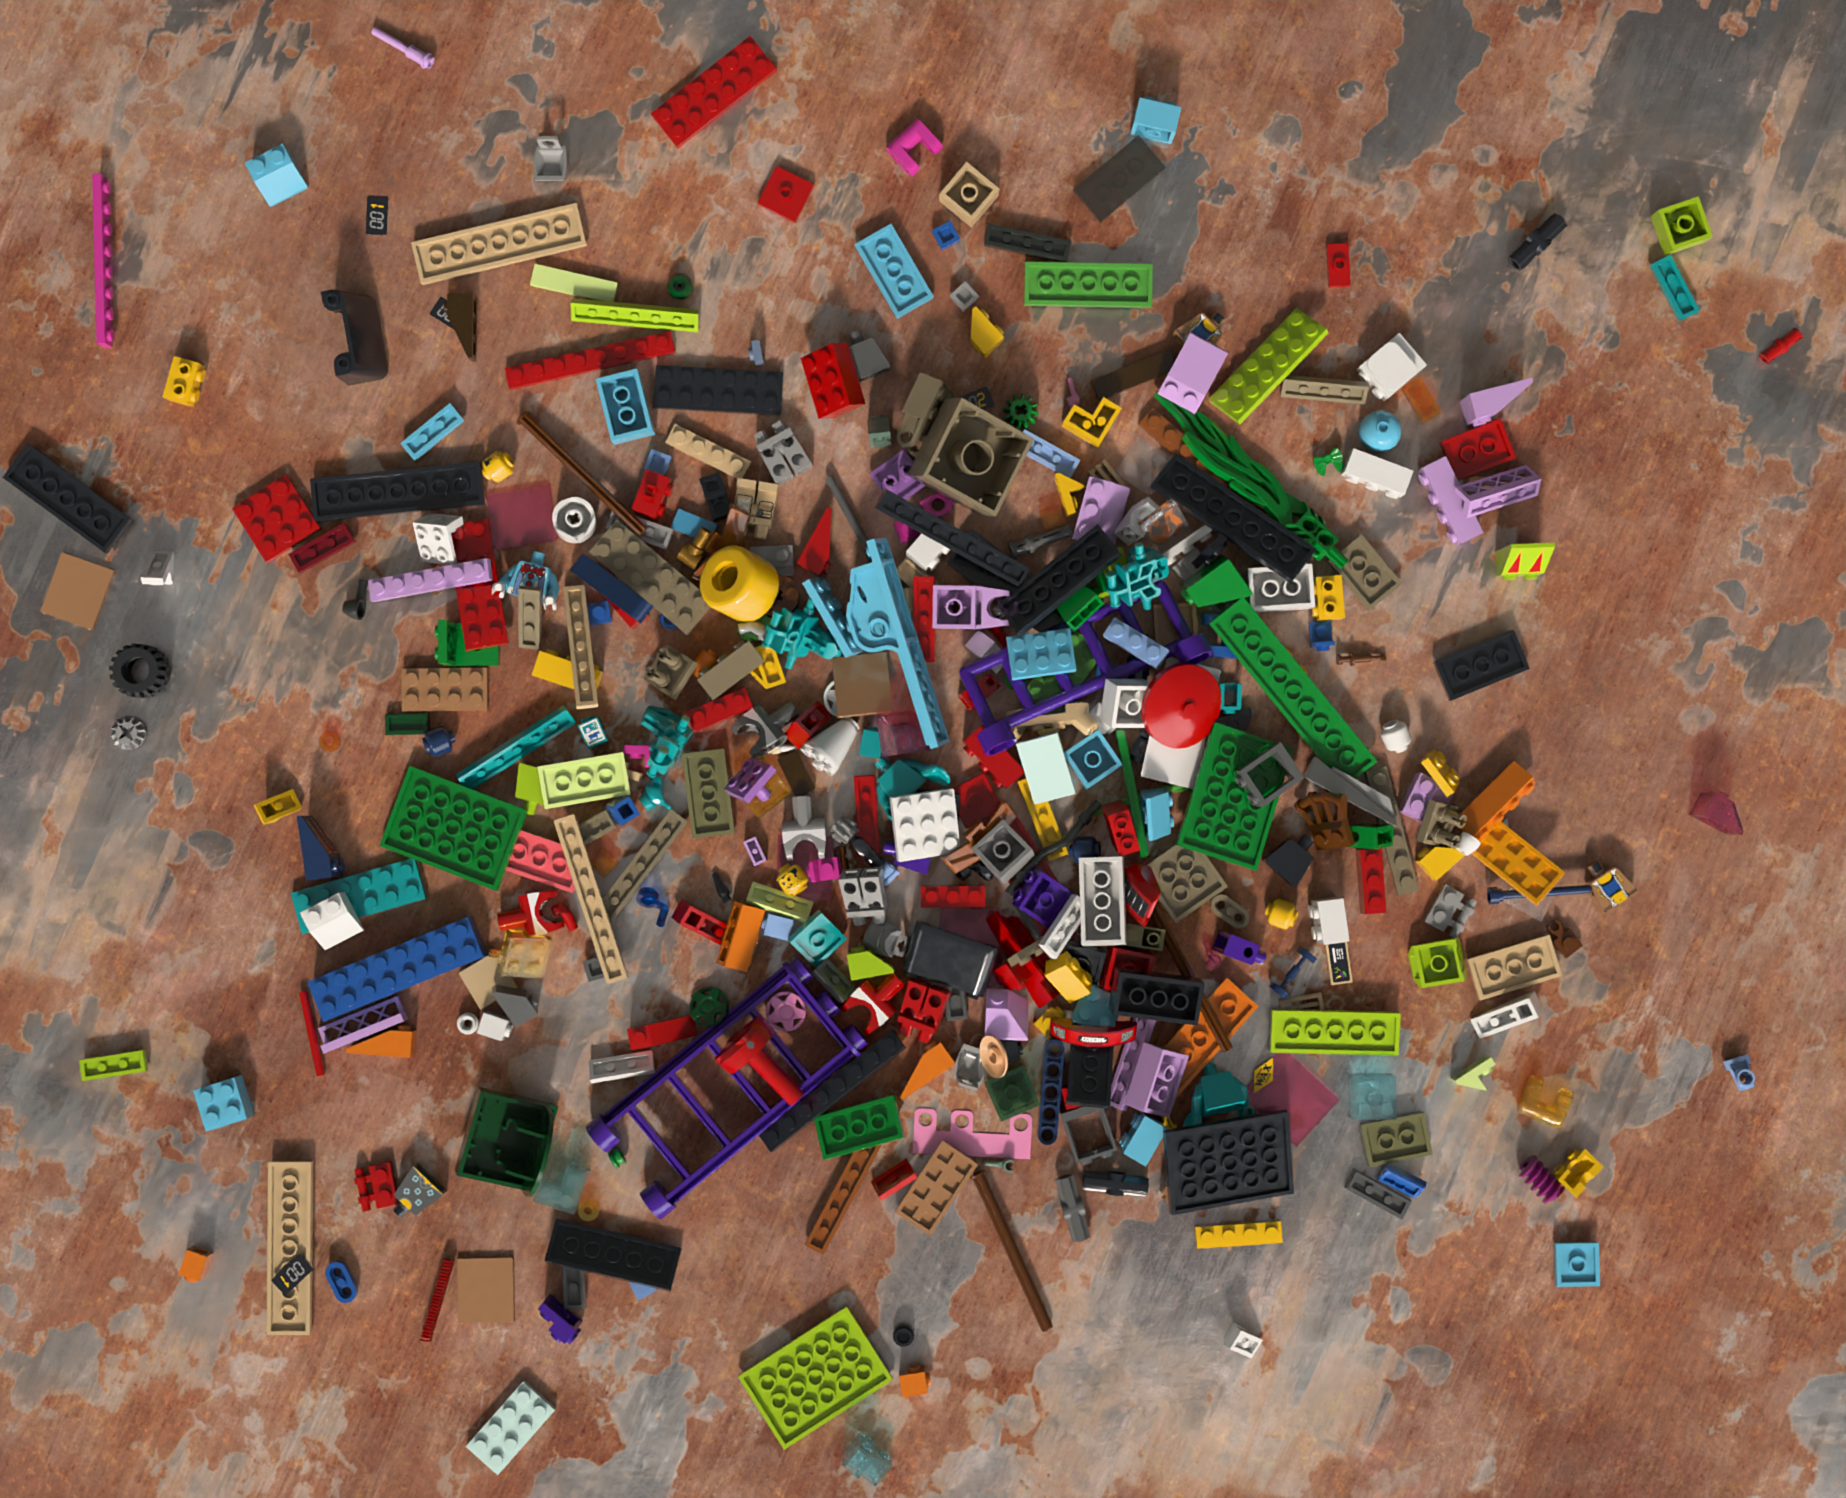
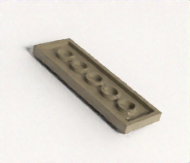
(651, 577)

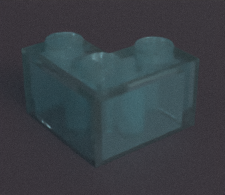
(564, 1194)
(866, 1459)

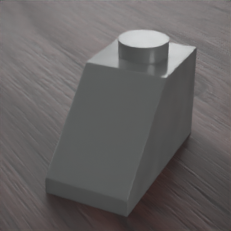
(516, 1003)

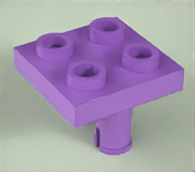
(893, 476)

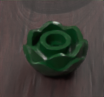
(683, 292)

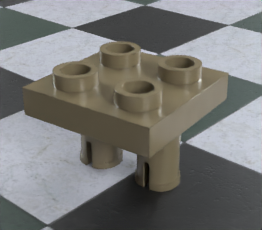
(670, 671)
(1439, 824)

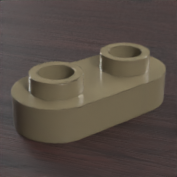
(1229, 910)

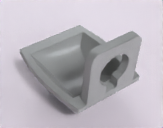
(550, 160)
(885, 938)
(969, 1068)

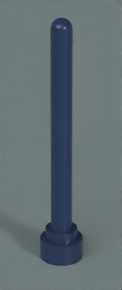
(1496, 895)

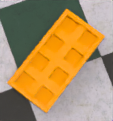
(1518, 863)

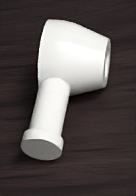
(1467, 844)

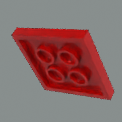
(276, 518)

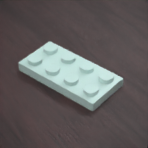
(511, 1427)

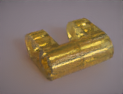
(1540, 1111)

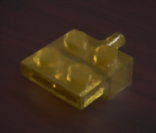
(522, 954)

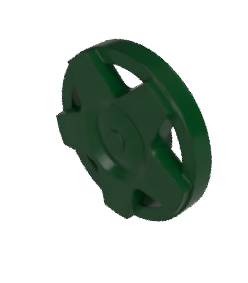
(709, 1006)

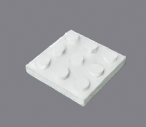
(924, 824)

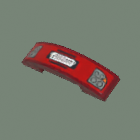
(1093, 1035)

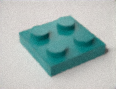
(817, 938)

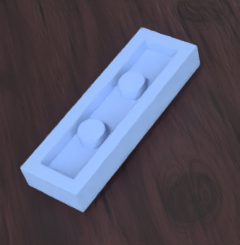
(1051, 456)
(1136, 643)

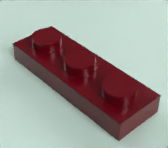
(322, 548)

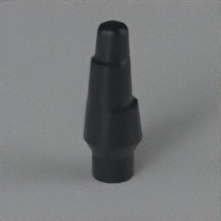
(722, 889)

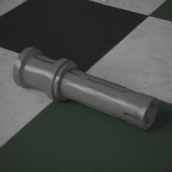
(1030, 544)

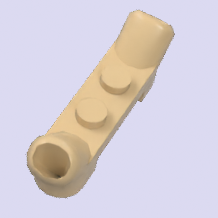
(1076, 714)

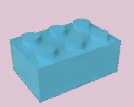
(625, 406)

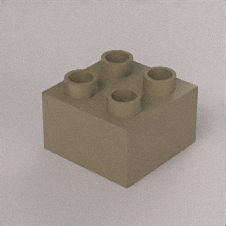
(970, 456)

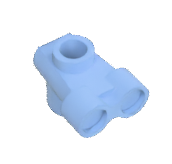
(1740, 1066)

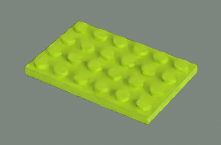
(815, 1377)

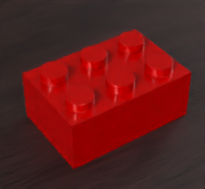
(833, 380)

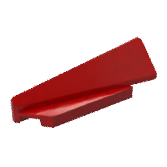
(1015, 937)

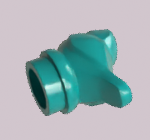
(654, 794)

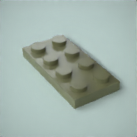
(707, 800)

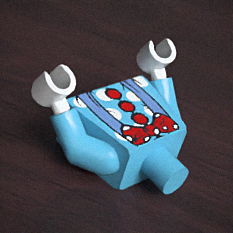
(532, 575)

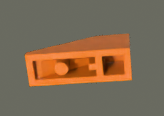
(395, 1043)
(930, 1065)

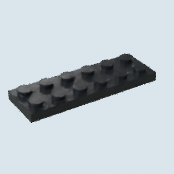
(718, 390)
(67, 498)
(982, 577)
(1059, 580)
(613, 1255)

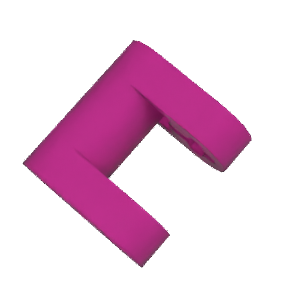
(906, 140)

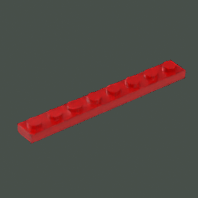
(590, 360)

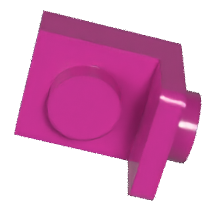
(905, 533)
(637, 751)
(824, 869)

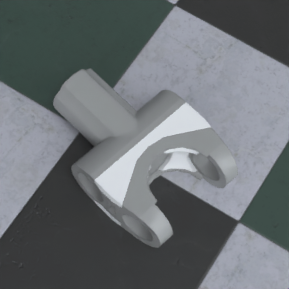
(803, 828)

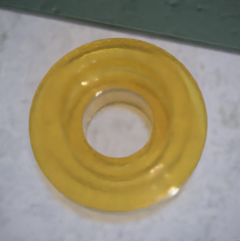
(588, 1203)

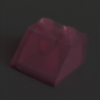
(900, 733)
(1717, 812)

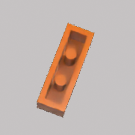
(740, 936)

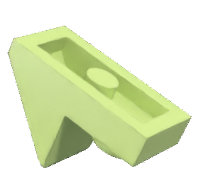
(1469, 1076)

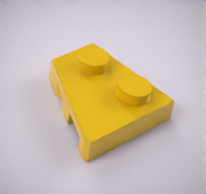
(770, 672)

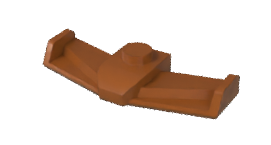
(732, 535)
(964, 855)

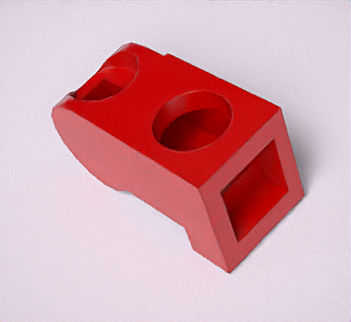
(987, 685)

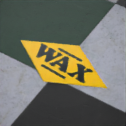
(1263, 1075)

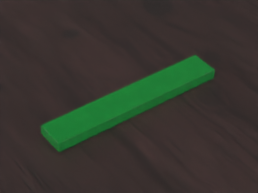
(1131, 792)

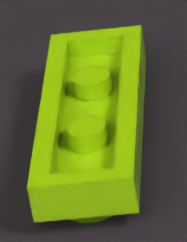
(113, 1065)

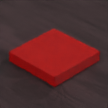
(977, 800)

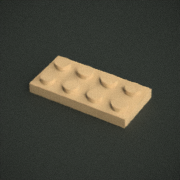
(1514, 967)

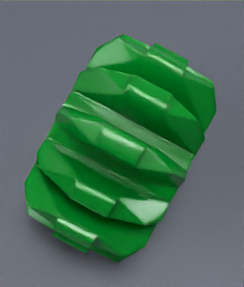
(1021, 419)

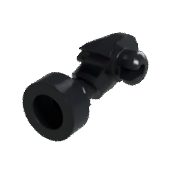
(978, 867)

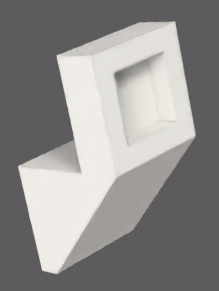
(1128, 529)

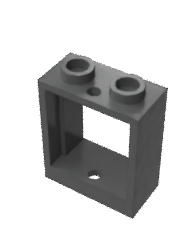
(1286, 764)
(1087, 1156)

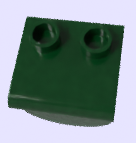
(507, 1140)

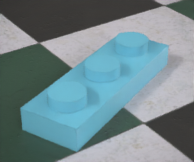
(432, 432)

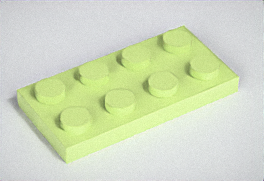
(584, 780)

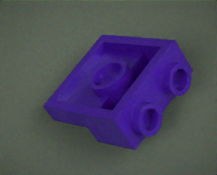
(1041, 897)
(565, 1323)

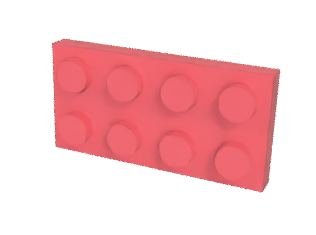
(541, 861)

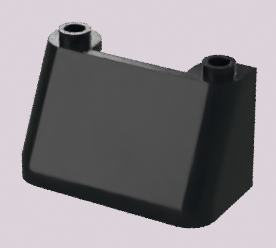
(364, 337)
(950, 959)

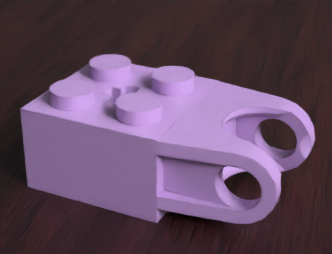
(973, 610)

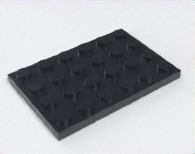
(1228, 1162)

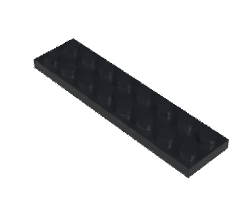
(397, 491)
(1234, 518)

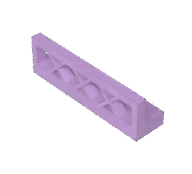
(1502, 493)
(361, 1033)

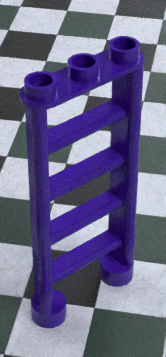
(823, 1006)

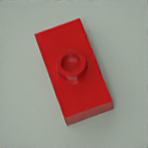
(1338, 265)
(894, 1179)

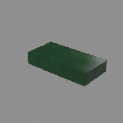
(406, 723)

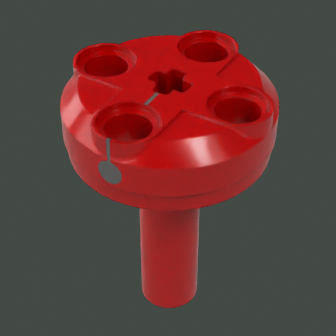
(747, 1047)

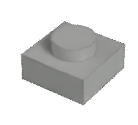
(964, 296)

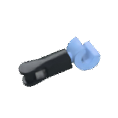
(874, 859)

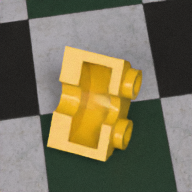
(1577, 1171)

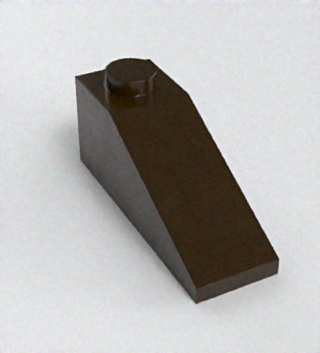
(463, 316)

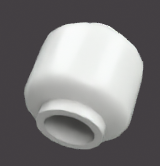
(1395, 736)

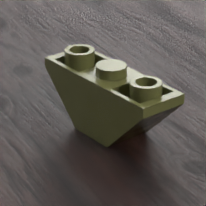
(1145, 937)

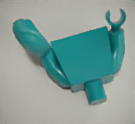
(905, 778)
(1217, 1095)

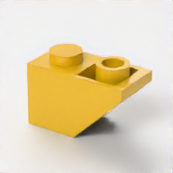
(983, 334)

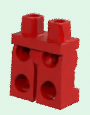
(922, 1009)

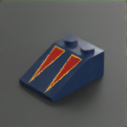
(318, 853)

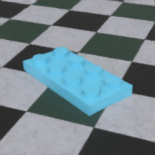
(894, 271)
(832, 615)

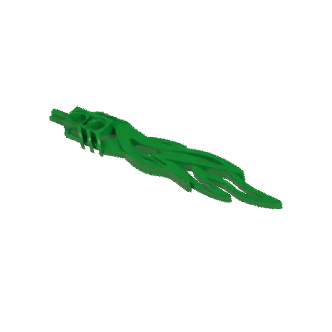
(1246, 476)

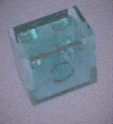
(1372, 1096)

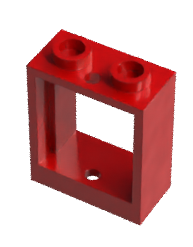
(1120, 827)

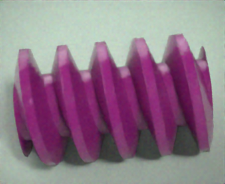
(1541, 1179)

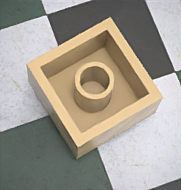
(969, 194)

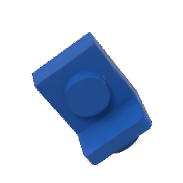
(1321, 635)

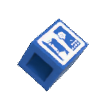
(622, 810)

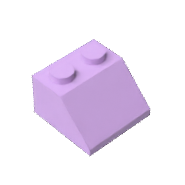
(1418, 795)

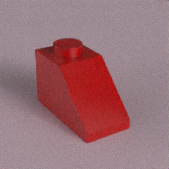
(808, 724)

